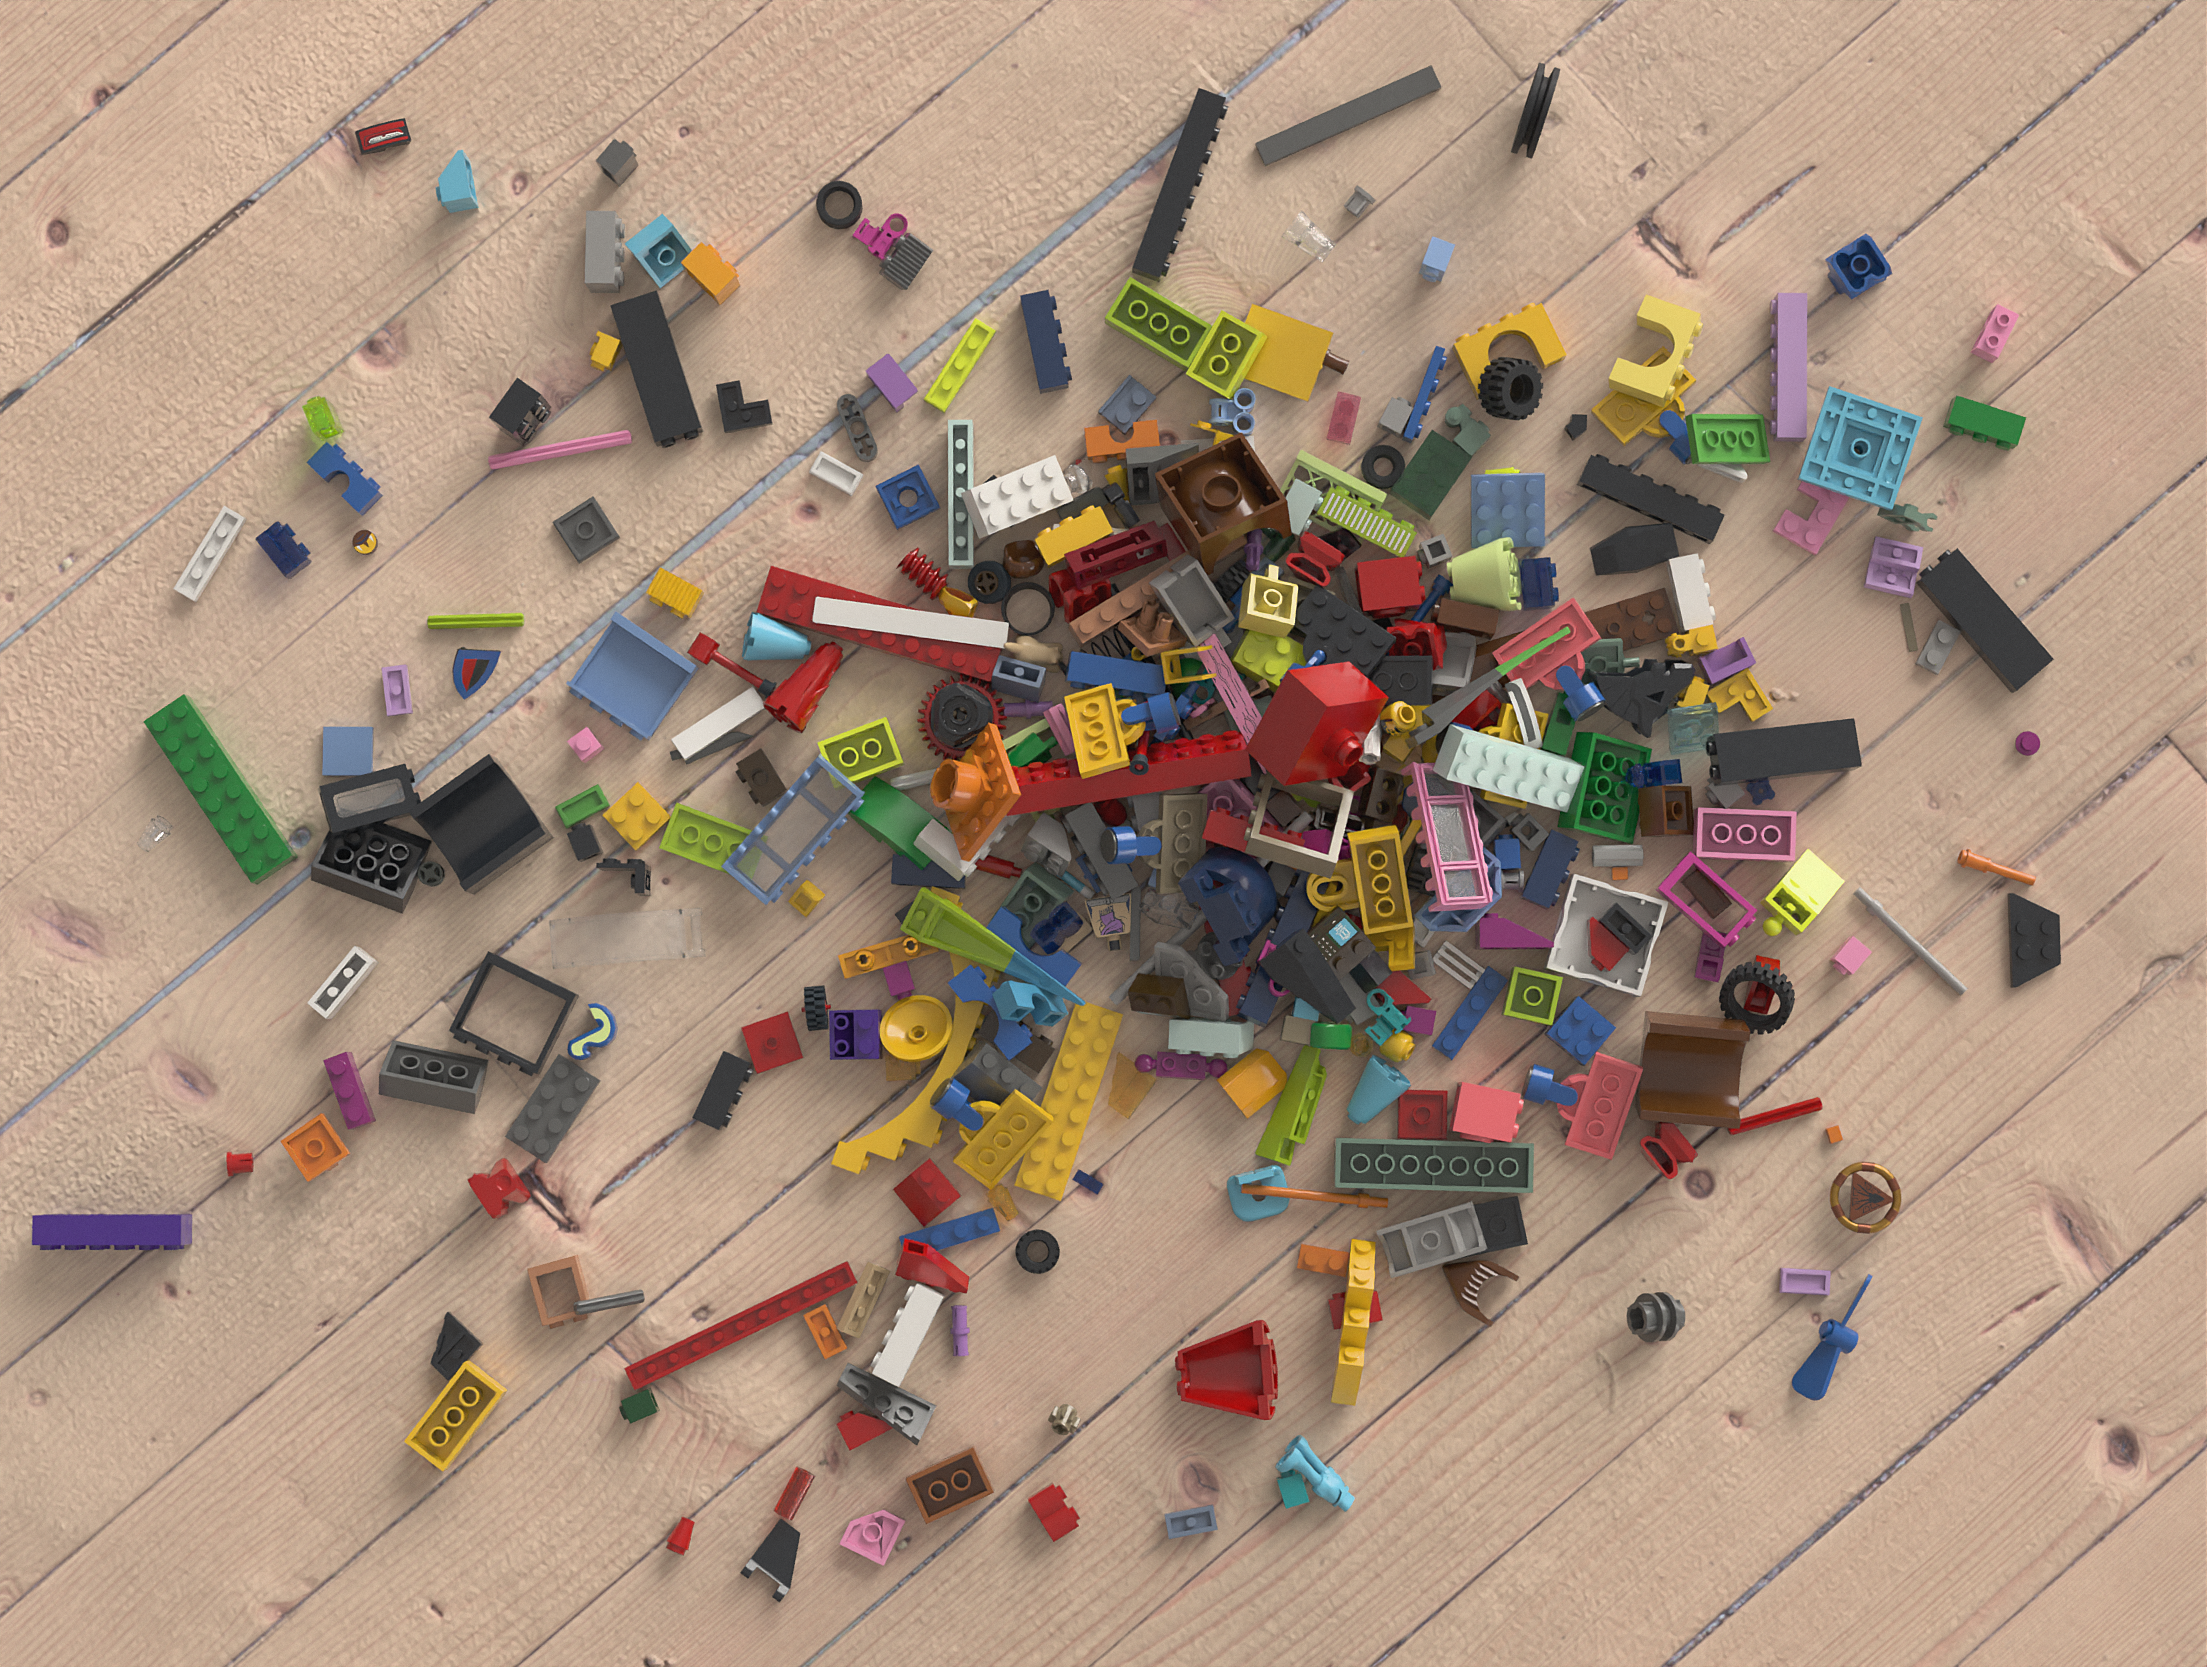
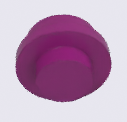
(2027, 743)

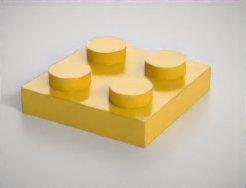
(637, 816)

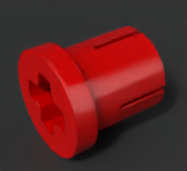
(239, 1163)

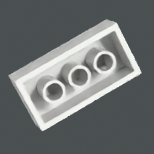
(1017, 496)
(908, 1333)

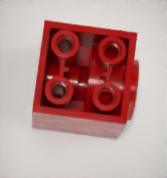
(1389, 586)

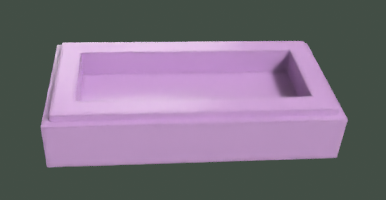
(1804, 1281)

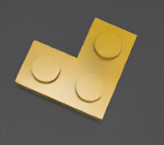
(1741, 689)
(1400, 946)

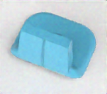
(1245, 1206)

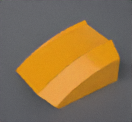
(1254, 1081)

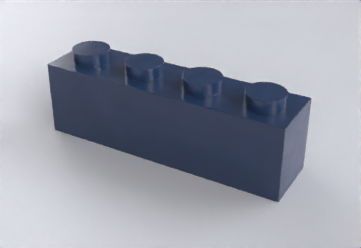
(1044, 341)

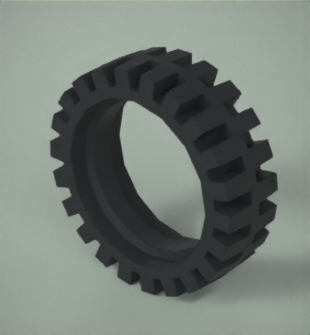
(1767, 977)

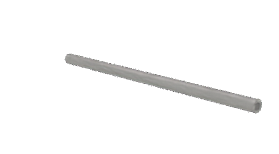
(1183, 934)

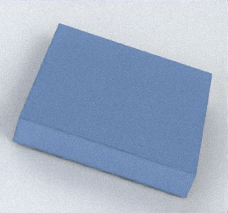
(347, 751)

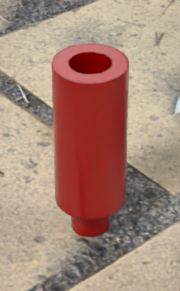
(998, 867)

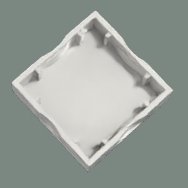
(1592, 899)

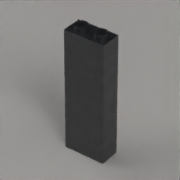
(657, 369)
(1984, 619)
(1783, 752)

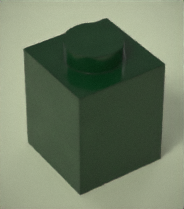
(639, 1406)

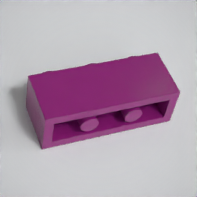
(349, 1090)

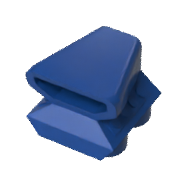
(1857, 267)

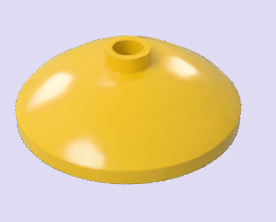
(912, 1018)

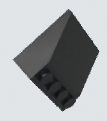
(372, 864)

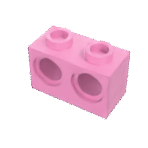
(1994, 333)

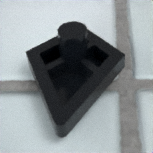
(1342, 540)

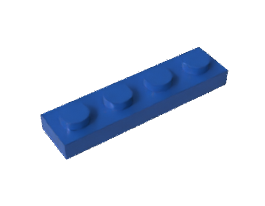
(1429, 385)
(1470, 1013)
(956, 1230)

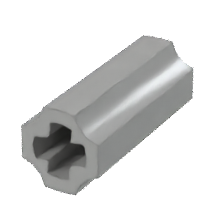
(1617, 855)

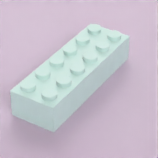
(1508, 768)

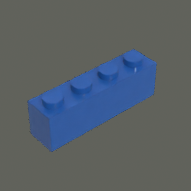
(1125, 675)

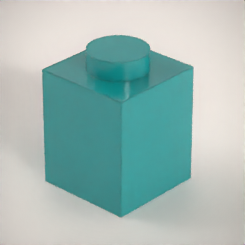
(1292, 1488)

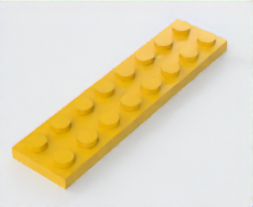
(1070, 1099)

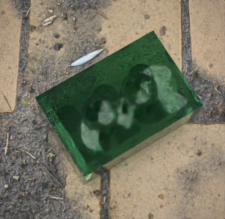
(1430, 475)

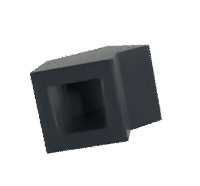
(1577, 426)

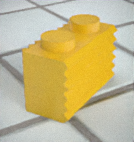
(675, 593)

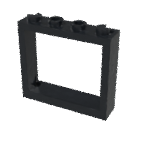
(486, 1046)

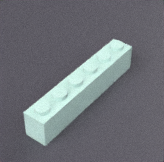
(960, 480)

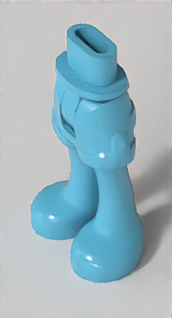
(1323, 1479)

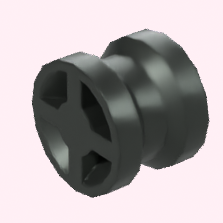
(427, 871)

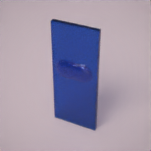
(1088, 1181)

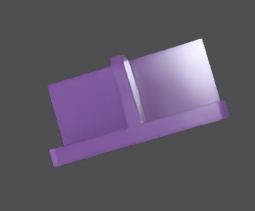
(891, 382)

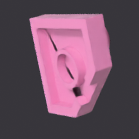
(873, 1535)

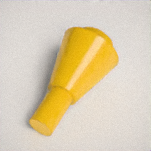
(1118, 475)

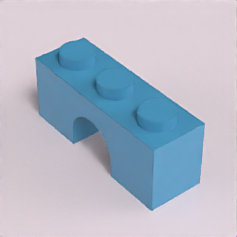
(1019, 999)

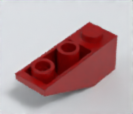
(924, 1264)

